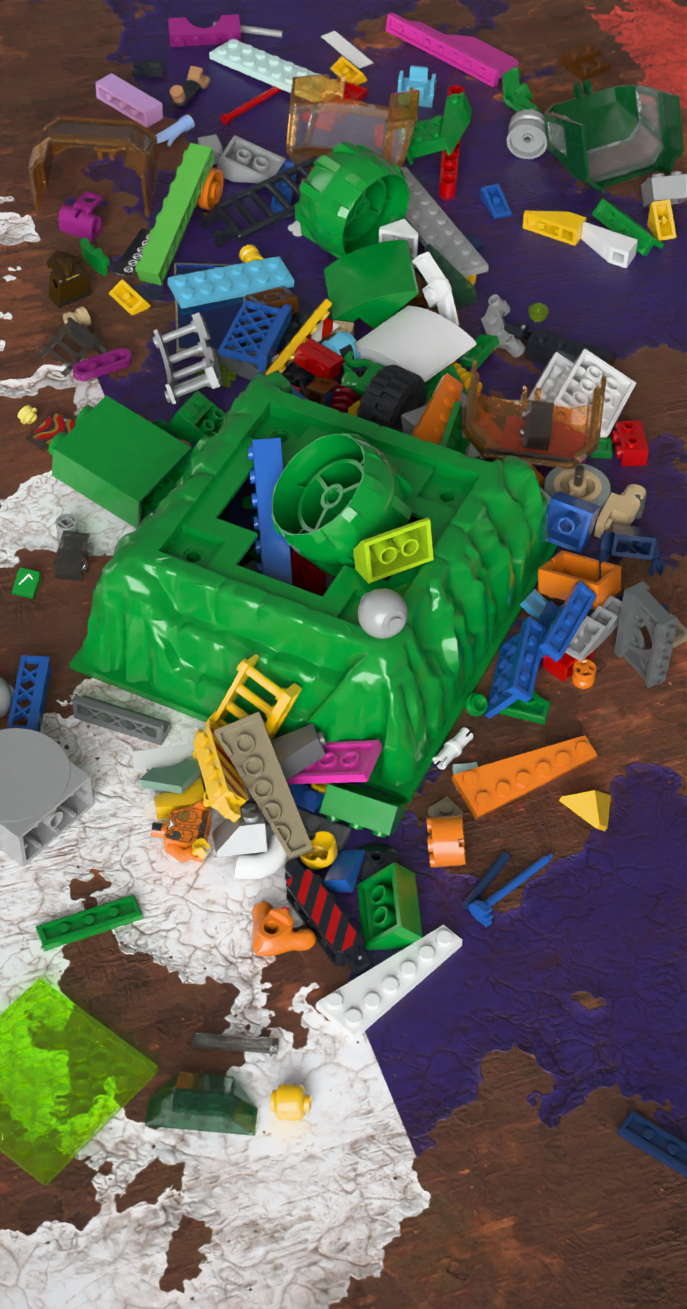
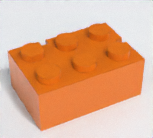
(566, 569)

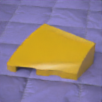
(170, 801)

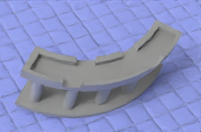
(209, 364)

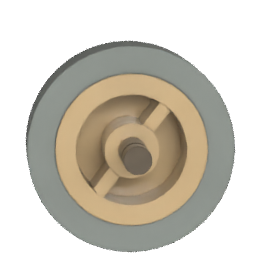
(581, 482)

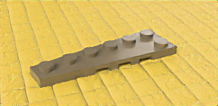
(259, 767)

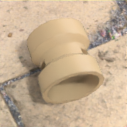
(80, 316)

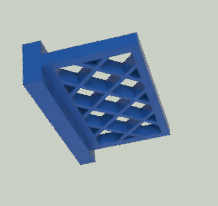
(270, 337)
(516, 668)

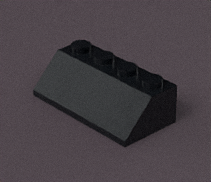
(543, 345)

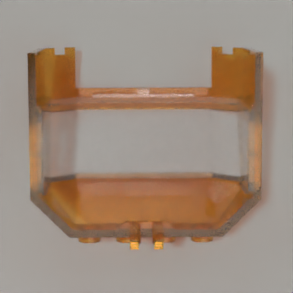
(324, 119)

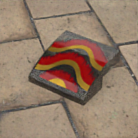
(48, 428)

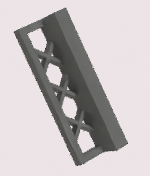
(120, 719)

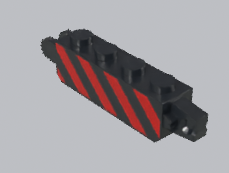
(322, 915)

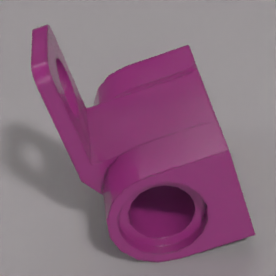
(80, 218)

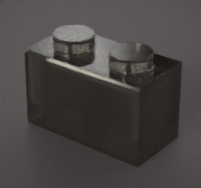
(538, 425)
(73, 556)

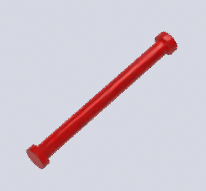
(226, 118)

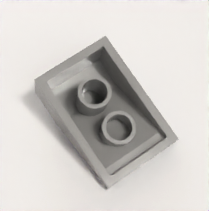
(248, 162)

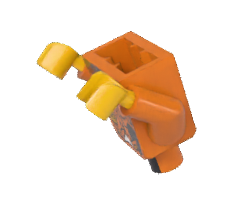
(186, 831)

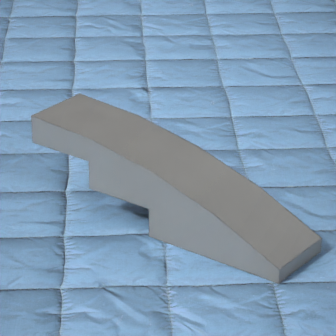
(595, 629)

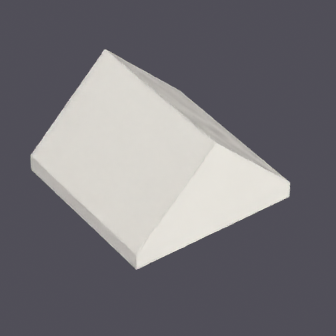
(401, 231)

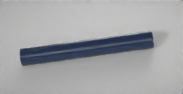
(486, 879)

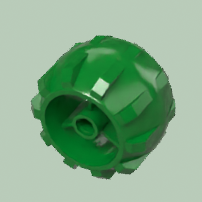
(350, 199)
(336, 498)

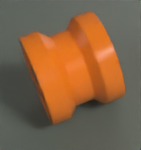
(584, 673)

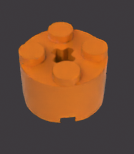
(446, 841)

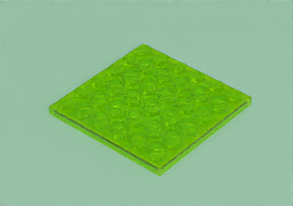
(60, 1079)

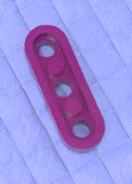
(102, 364)

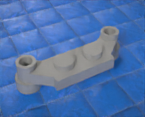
(494, 324)

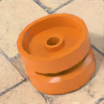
(212, 190)

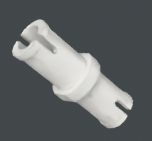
(453, 748)

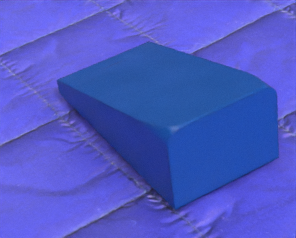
(495, 201)
(344, 871)

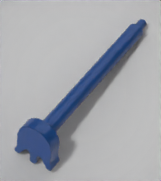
(481, 910)

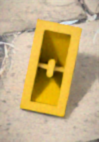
(661, 220)

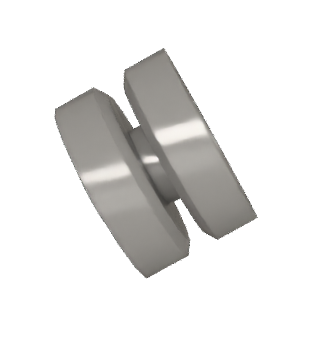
(527, 134)

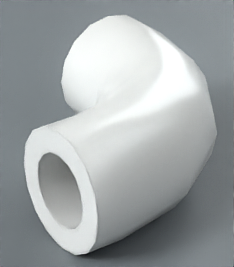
(262, 863)

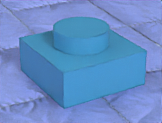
(534, 604)

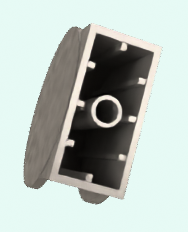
(38, 792)

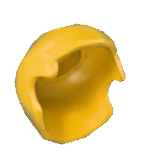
(324, 851)

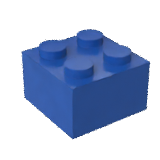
(571, 521)

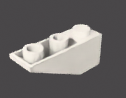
(610, 245)

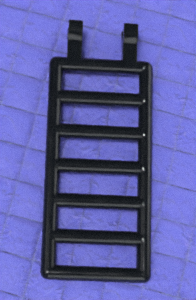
(233, 230)

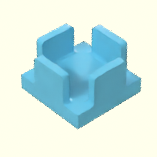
(419, 81)

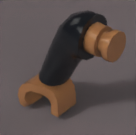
(183, 95)

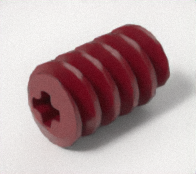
(343, 398)

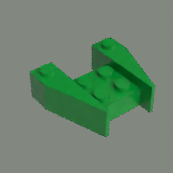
(441, 131)

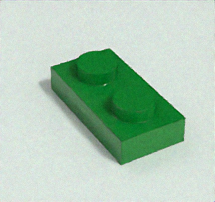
(481, 351)

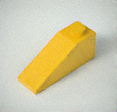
(555, 224)

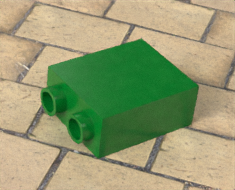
(119, 460)

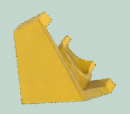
(590, 806)

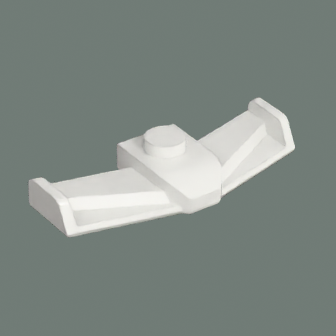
(438, 290)

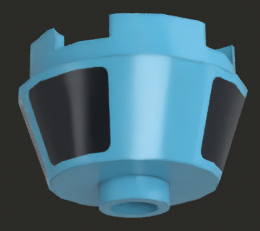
(341, 344)

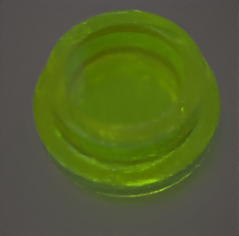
(538, 311)

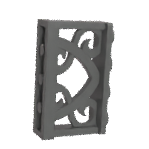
(642, 610)

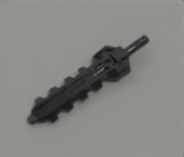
(293, 373)

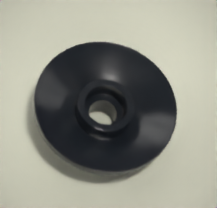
(376, 851)

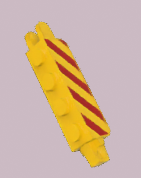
(221, 779)

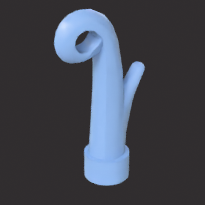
(184, 124)

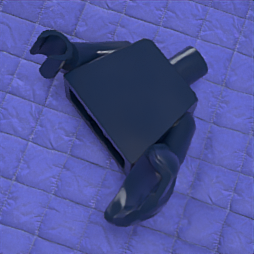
(631, 543)

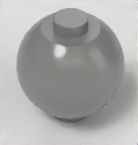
(382, 613)

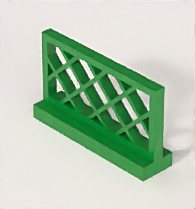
(453, 433)

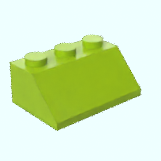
(394, 551)

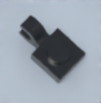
(150, 69)

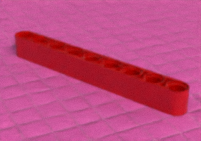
(450, 163)

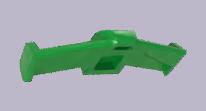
(516, 94)

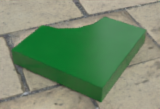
(534, 710)

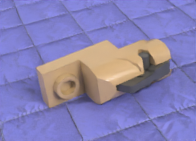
(621, 509)

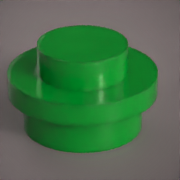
(476, 704)

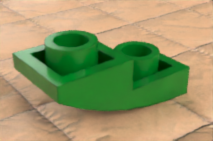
(94, 257)

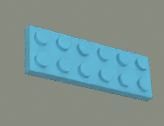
(229, 282)

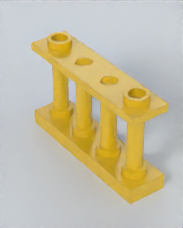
(274, 714)

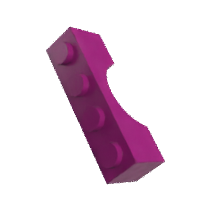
(185, 34)

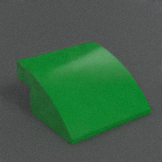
(371, 283)

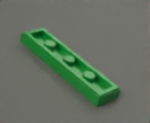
(89, 922)

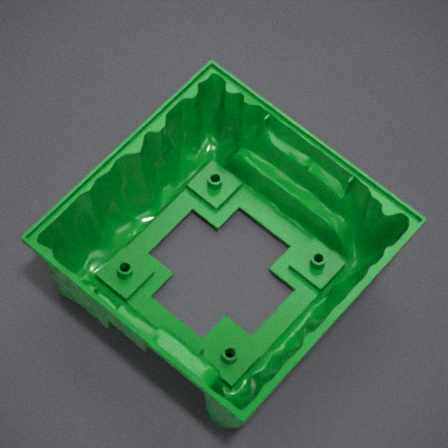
(183, 615)

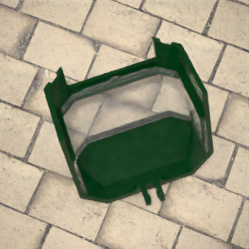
(615, 133)

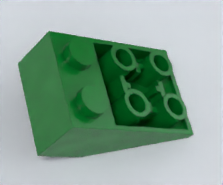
(196, 419)

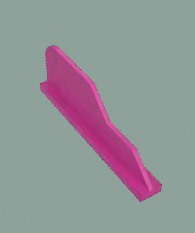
(459, 51)

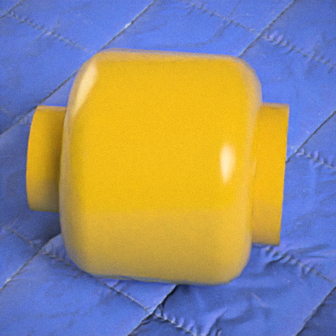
(290, 1102)

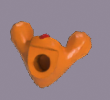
(274, 931)

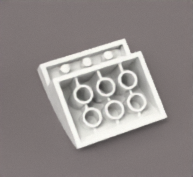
(416, 342)
(573, 385)

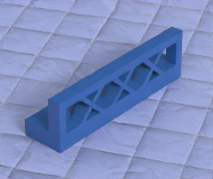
(39, 691)

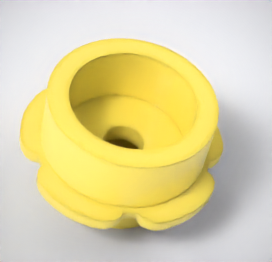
(27, 414)

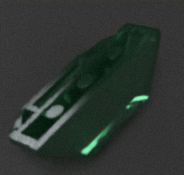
(462, 290)
(203, 1104)

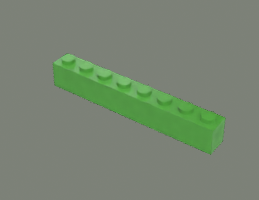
(175, 214)

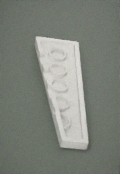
(374, 992)

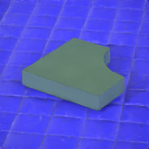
(173, 778)

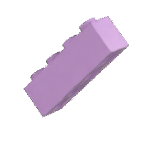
(129, 100)

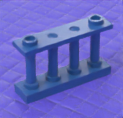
(564, 620)

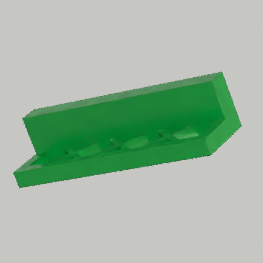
(623, 224)

